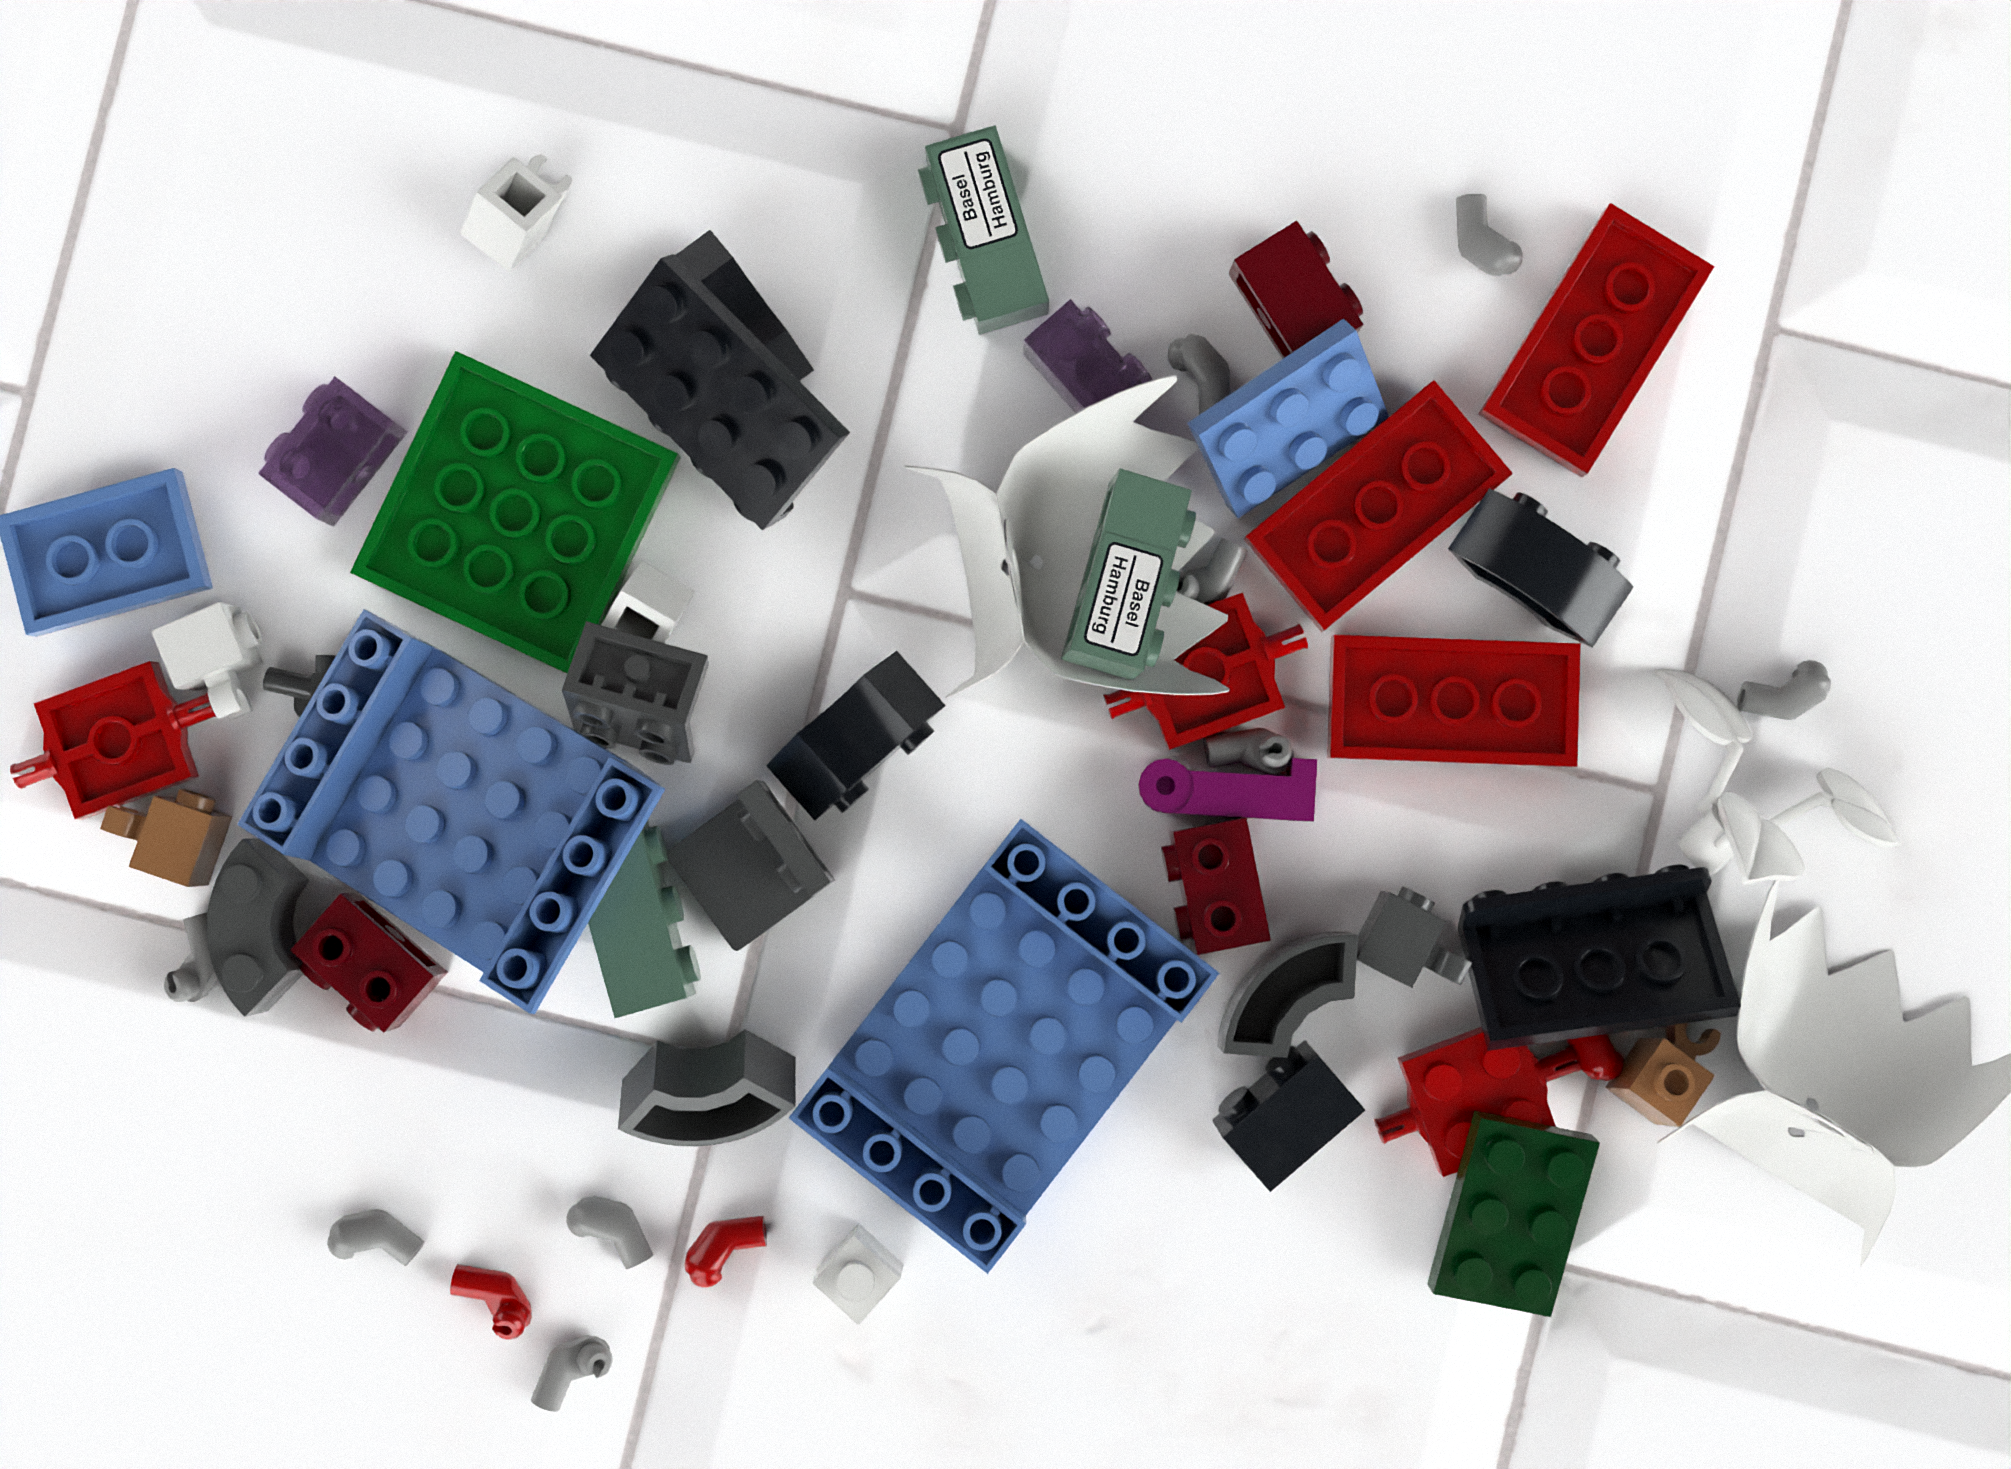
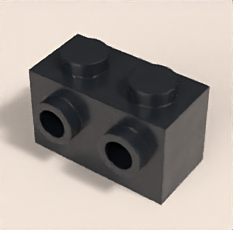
(1286, 1114)

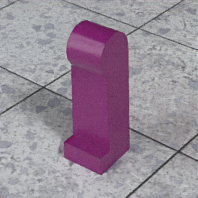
(1173, 789)

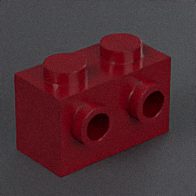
(1293, 289)
(1217, 886)
(367, 963)

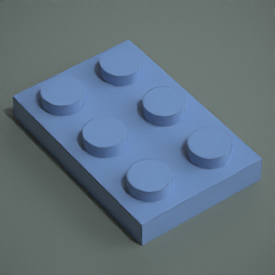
(1289, 418)
(104, 552)

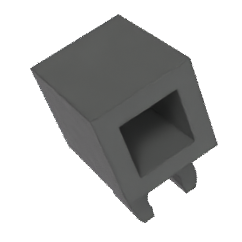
(1402, 939)

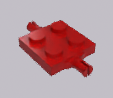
(1234, 656)
(115, 740)
(1462, 1076)

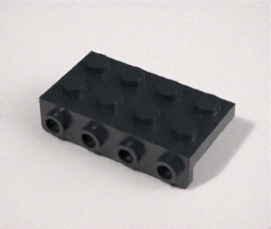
(718, 393)
(1596, 957)

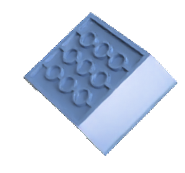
(453, 806)
(1002, 1044)

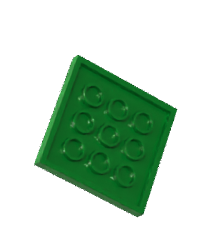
(515, 512)

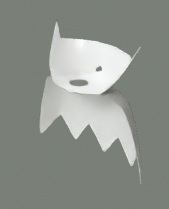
(1052, 511)
(1880, 1084)

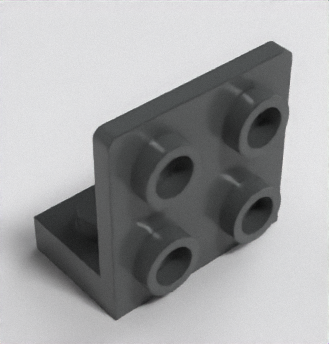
(634, 693)
(749, 866)

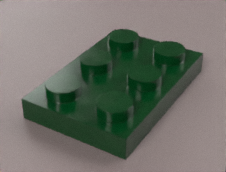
(1513, 1213)

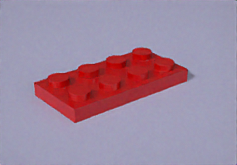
(1596, 340)
(1377, 506)
(1453, 700)

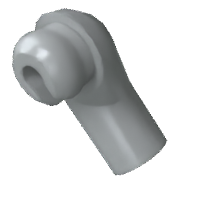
(1482, 244)
(1204, 365)
(1215, 580)
(1804, 691)
(1253, 747)
(196, 973)
(613, 1222)
(370, 1231)
(568, 1363)

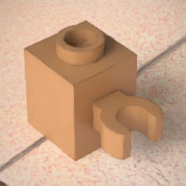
(175, 838)
(1663, 1077)

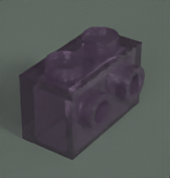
(1079, 360)
(331, 451)

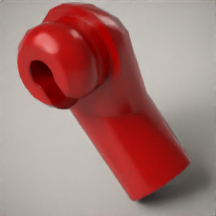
(1597, 1057)
(717, 1242)
(501, 1294)

